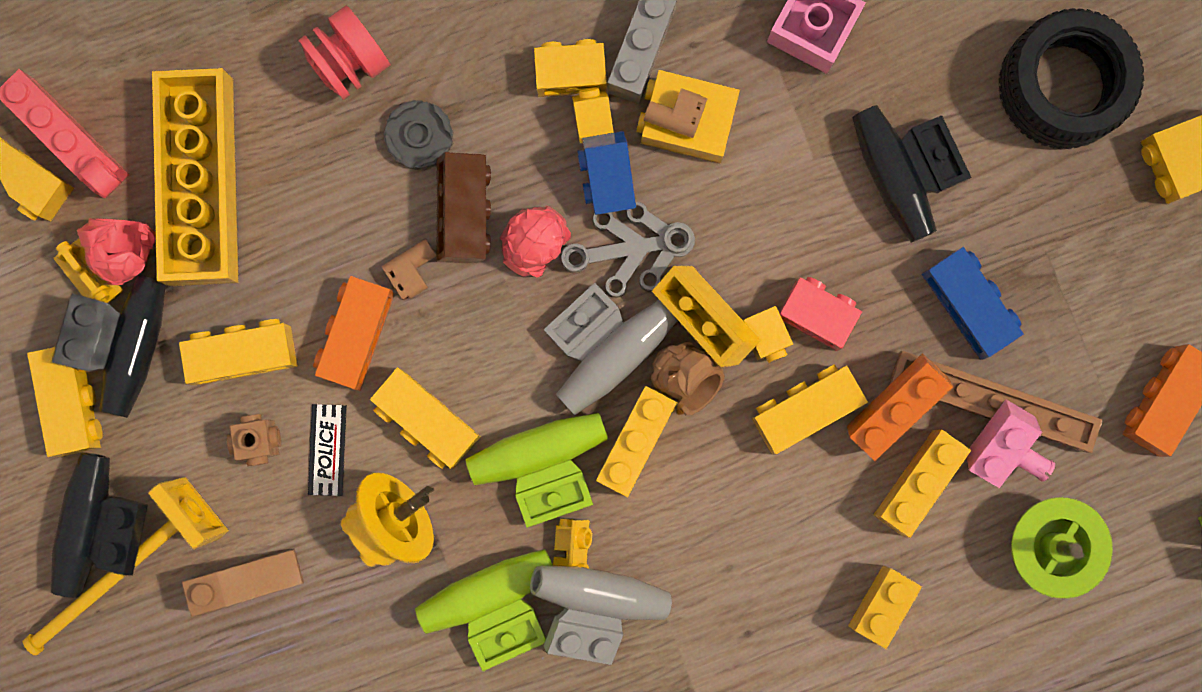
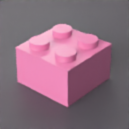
(815, 29)

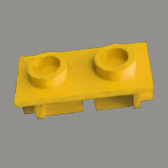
(73, 263)
(575, 539)

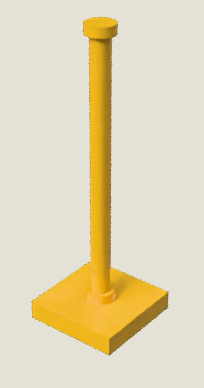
(186, 514)

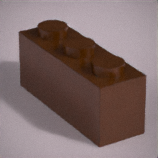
(462, 208)

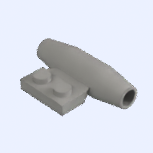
(606, 346)
(594, 609)

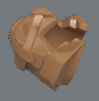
(687, 376)

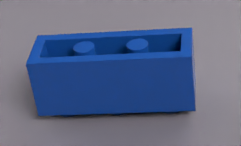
(973, 303)

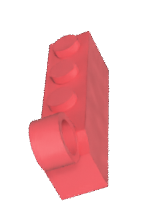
(62, 134)

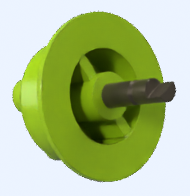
(1061, 547)

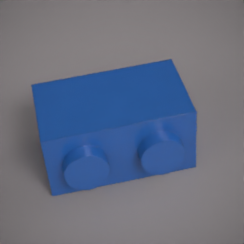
(608, 171)

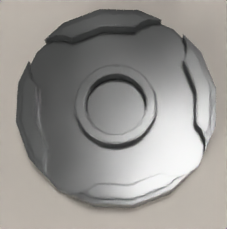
(418, 134)

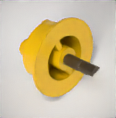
(389, 521)

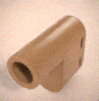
(680, 117)
(406, 270)

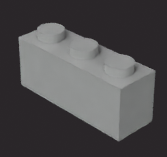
(640, 49)

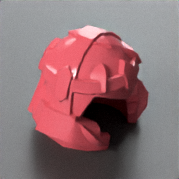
(533, 240)
(116, 248)

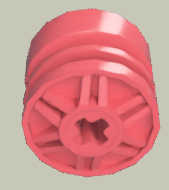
(344, 52)

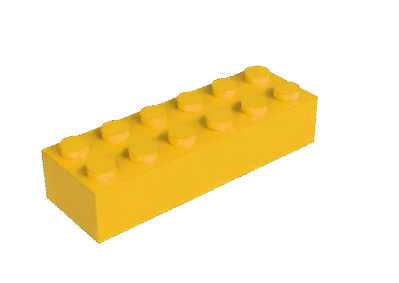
(194, 177)

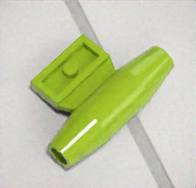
(542, 464)
(493, 607)

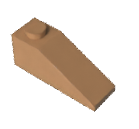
(242, 583)

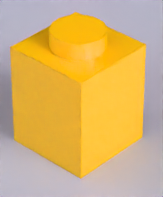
(592, 113)
(772, 333)

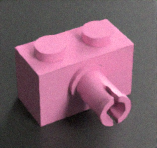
(1006, 445)

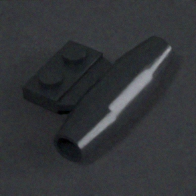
(909, 167)
(121, 343)
(94, 528)

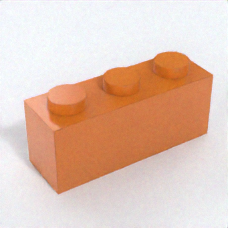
(353, 332)
(1168, 402)
(899, 407)

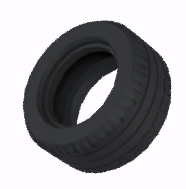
(1109, 49)

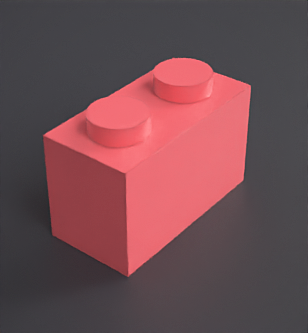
(820, 313)

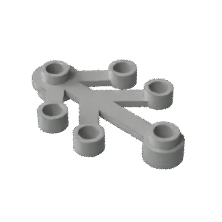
(634, 248)

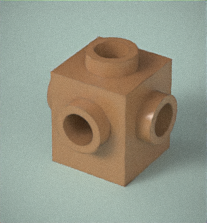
(266, 440)

